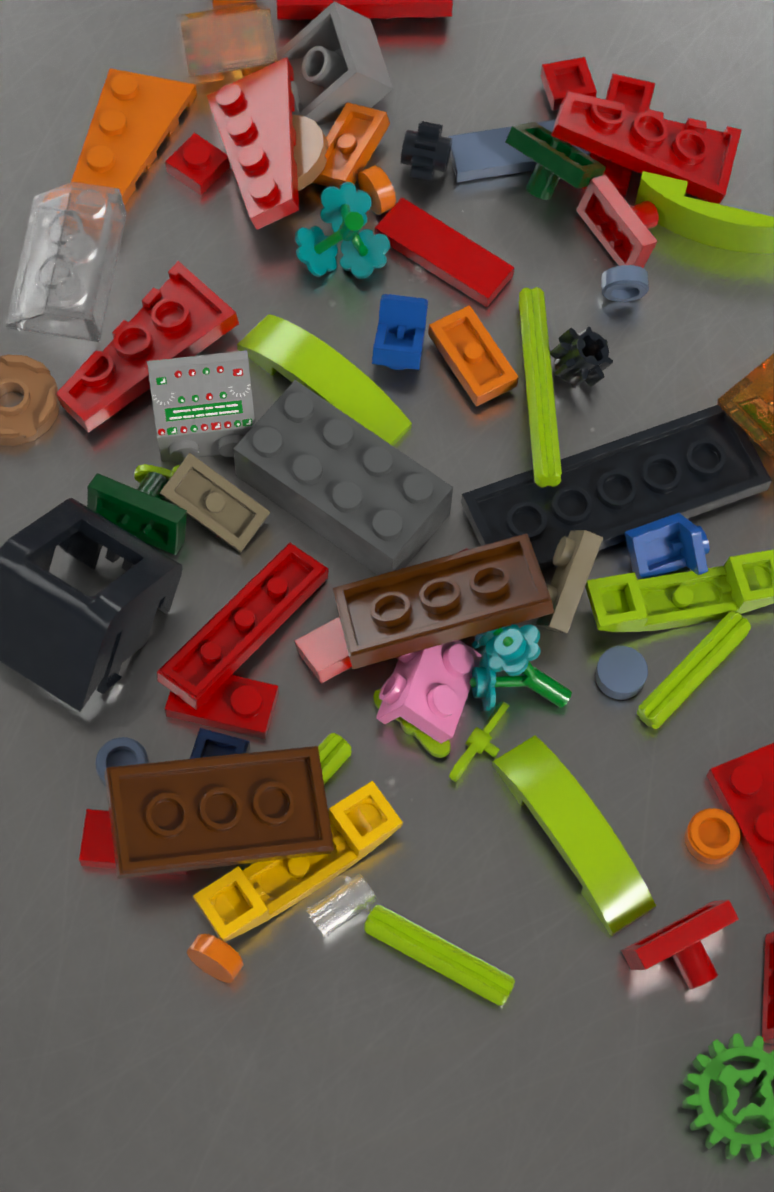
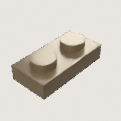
(215, 502)
(574, 563)

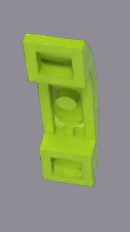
(706, 221)
(305, 358)
(682, 598)
(578, 833)

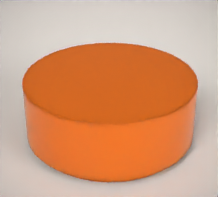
(379, 187)
(712, 836)
(215, 957)

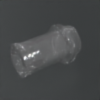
(342, 905)

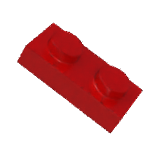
(236, 706)

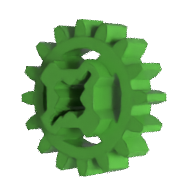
(726, 1084)

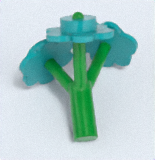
(346, 213)
(511, 651)

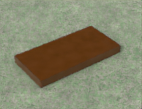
(442, 601)
(217, 811)

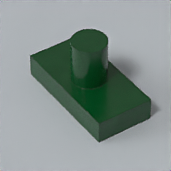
(553, 158)
(140, 510)

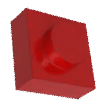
(566, 76)
(197, 164)

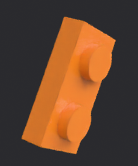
(352, 143)
(473, 355)

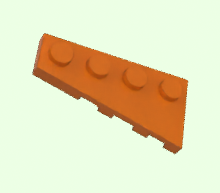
(129, 127)

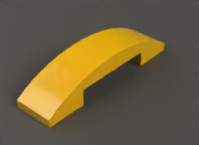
(270, 887)

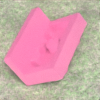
(430, 688)

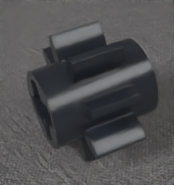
(426, 150)
(581, 357)

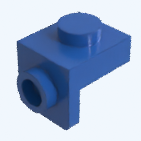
(400, 332)
(667, 546)

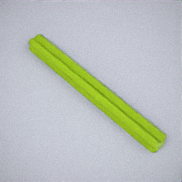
(539, 388)

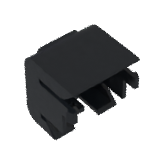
(57, 632)

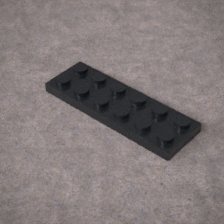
(624, 485)

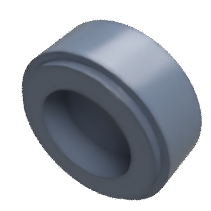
(624, 283)
(621, 672)
(119, 752)

